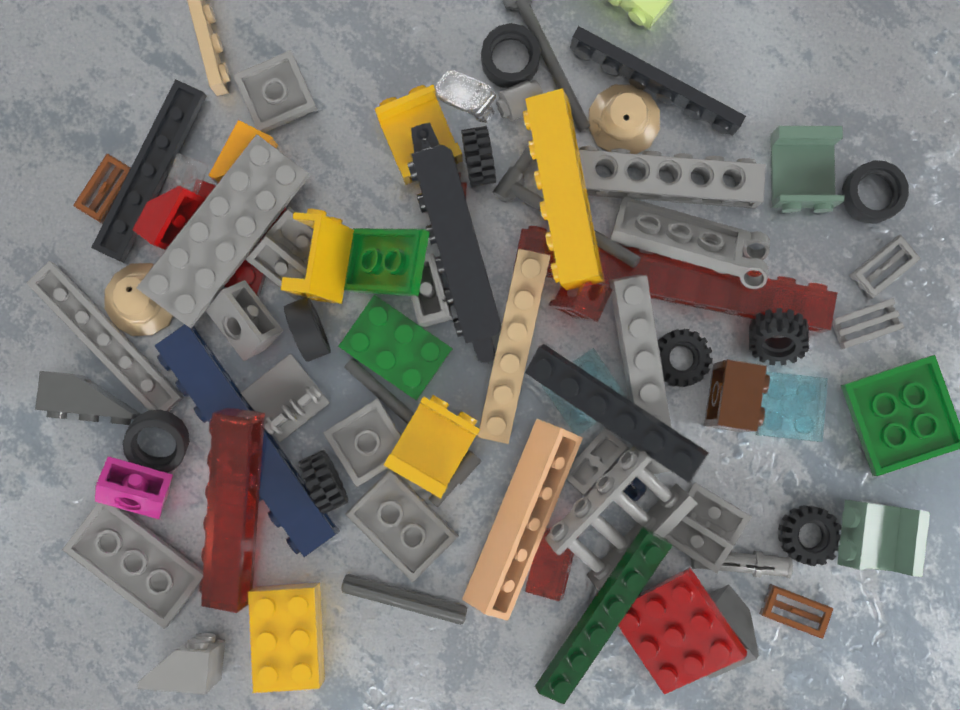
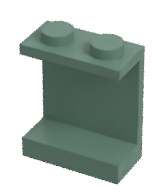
(804, 168)
(883, 538)

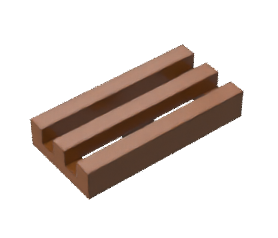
(94, 182)
(771, 601)

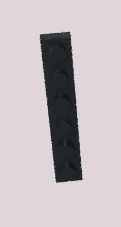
(666, 87)
(149, 169)
(617, 413)

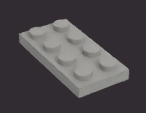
(134, 562)

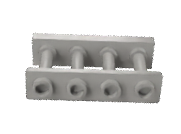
(660, 519)

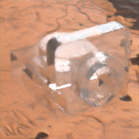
(187, 173)

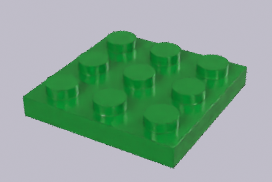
(903, 415)

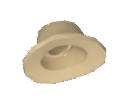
(610, 128)
(134, 310)

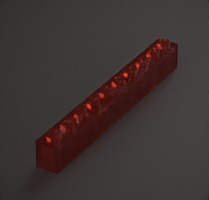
(704, 288)

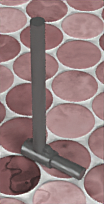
(549, 59)
(513, 186)
(469, 461)

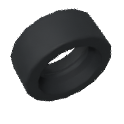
(510, 32)
(896, 181)
(307, 329)
(163, 420)

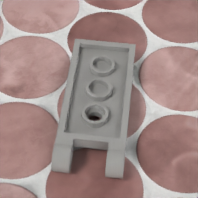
(692, 240)

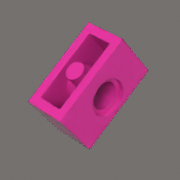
(133, 487)

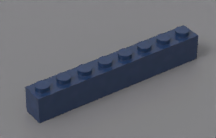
(281, 485)

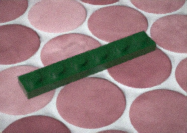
(603, 615)

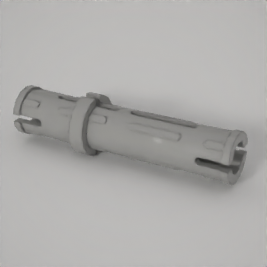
(754, 563)

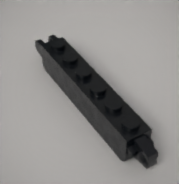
(456, 241)

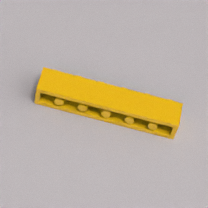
(563, 189)

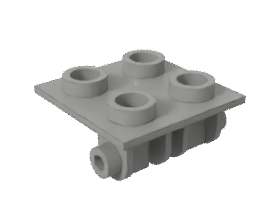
(285, 397)

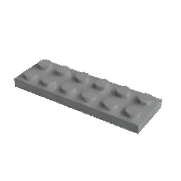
(223, 231)

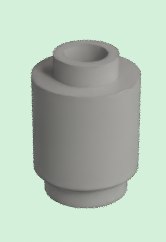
(512, 100)

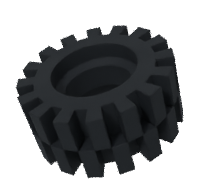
(478, 156)
(789, 347)
(700, 354)
(323, 482)
(791, 530)

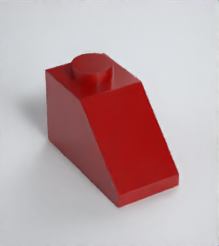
(167, 215)

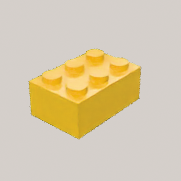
(286, 637)

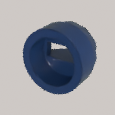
(637, 492)

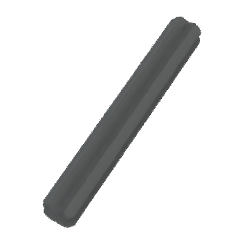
(404, 599)

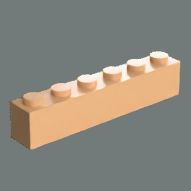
(522, 520)

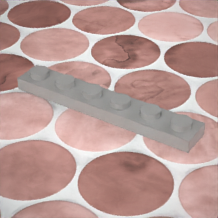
(104, 339)

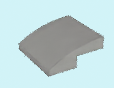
(283, 250)
(709, 528)

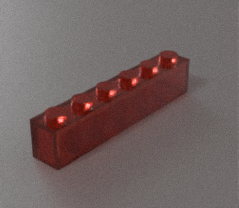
(231, 508)

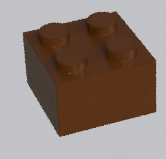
(736, 396)

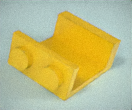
(402, 114)
(326, 260)
(432, 445)

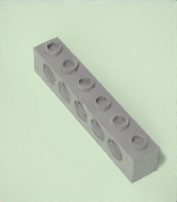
(746, 173)

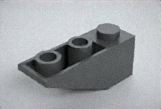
(79, 395)

